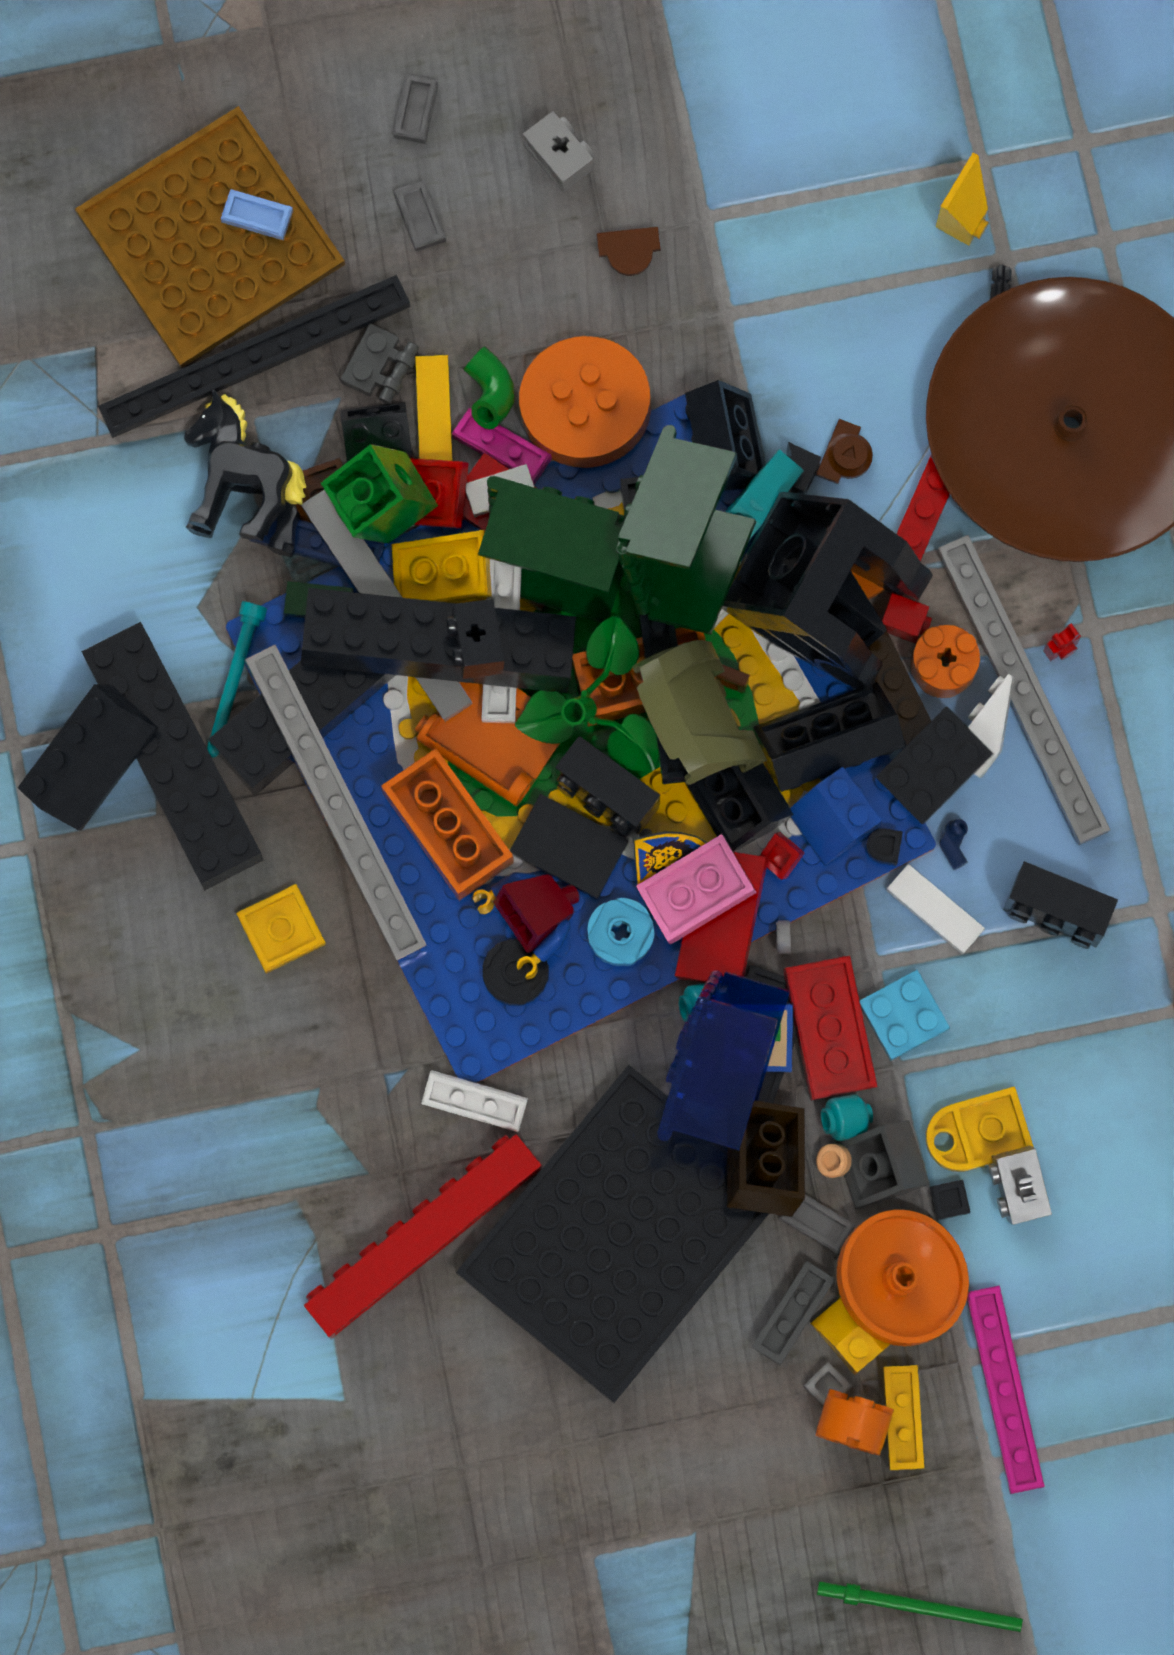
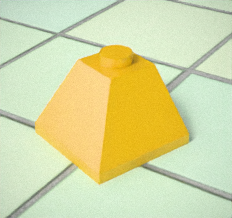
(965, 205)
(846, 1338)

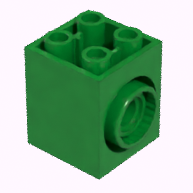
(379, 494)

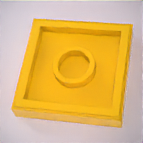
(281, 928)

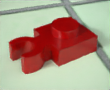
(1063, 643)

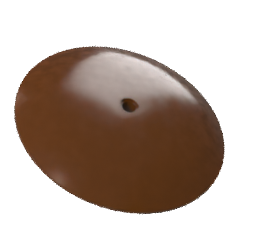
(1001, 409)

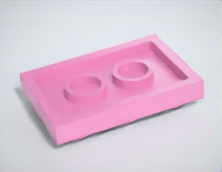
(696, 889)

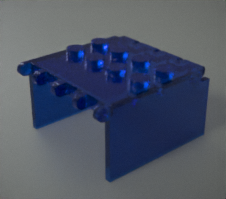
(722, 1059)

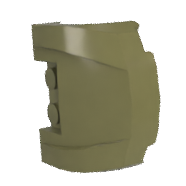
(692, 711)

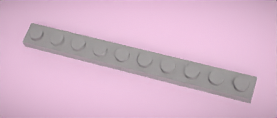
(1027, 694)
(335, 802)

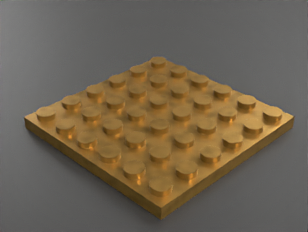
(185, 266)

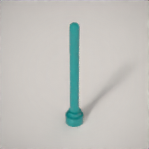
(251, 616)

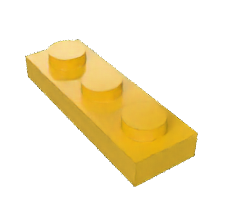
(905, 1429)

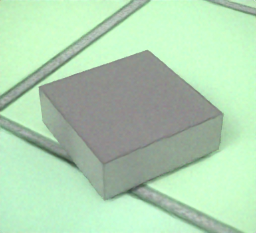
(826, 1379)

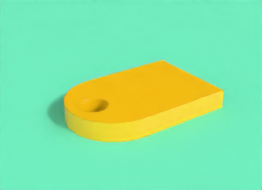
(979, 1130)

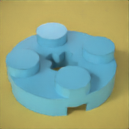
(603, 940)

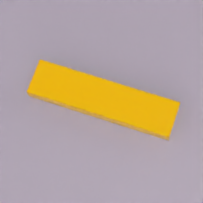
(433, 407)

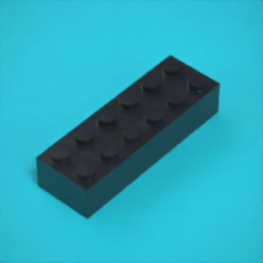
(253, 741)

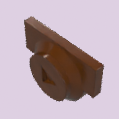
(629, 250)
(846, 454)

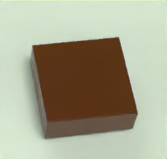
(734, 679)

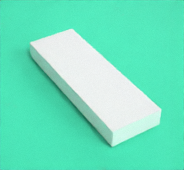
(935, 909)
(474, 1101)

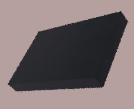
(569, 846)

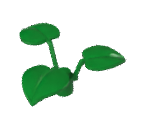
(553, 717)

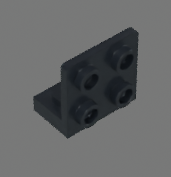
(376, 425)

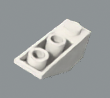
(990, 719)

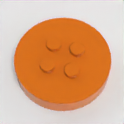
(585, 401)

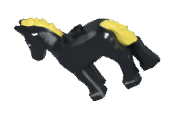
(247, 471)

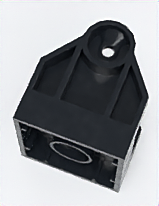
(800, 567)

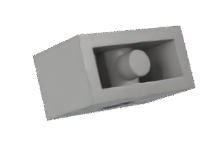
(561, 167)

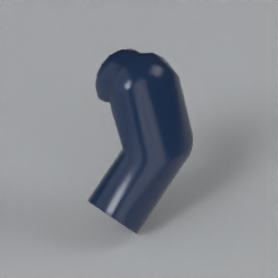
(951, 841)

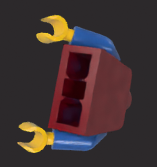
(534, 911)

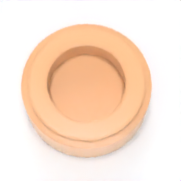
(833, 1160)

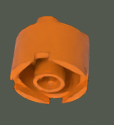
(927, 663)
(854, 1422)

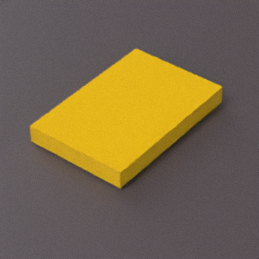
(442, 568)

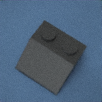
(884, 1164)

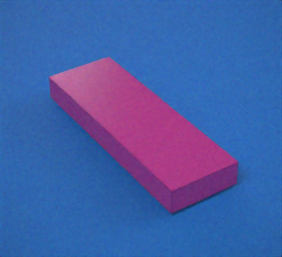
(502, 446)

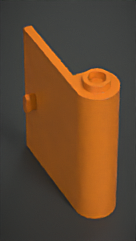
(488, 752)

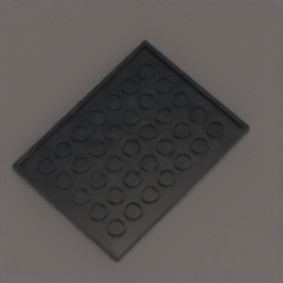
(613, 1238)

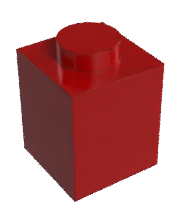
(906, 618)

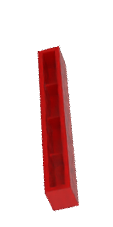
(422, 1236)

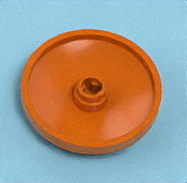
(902, 1277)

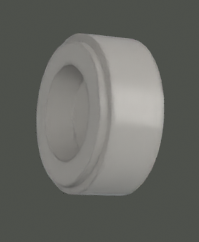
(783, 937)

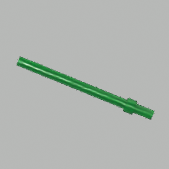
(853, 1595)

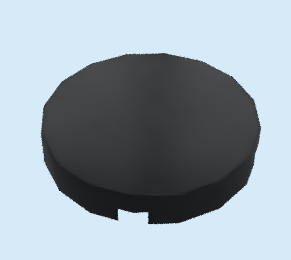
(506, 981)

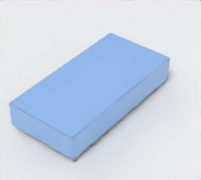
(256, 214)

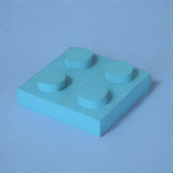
(904, 1015)

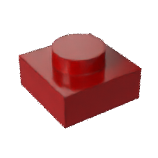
(782, 855)

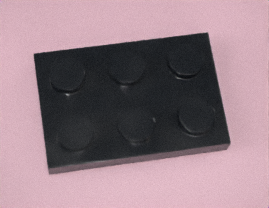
(934, 765)

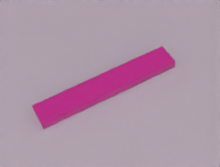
(1005, 1390)

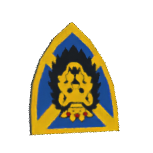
(659, 850)

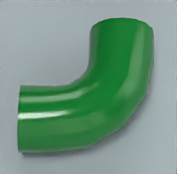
(496, 388)

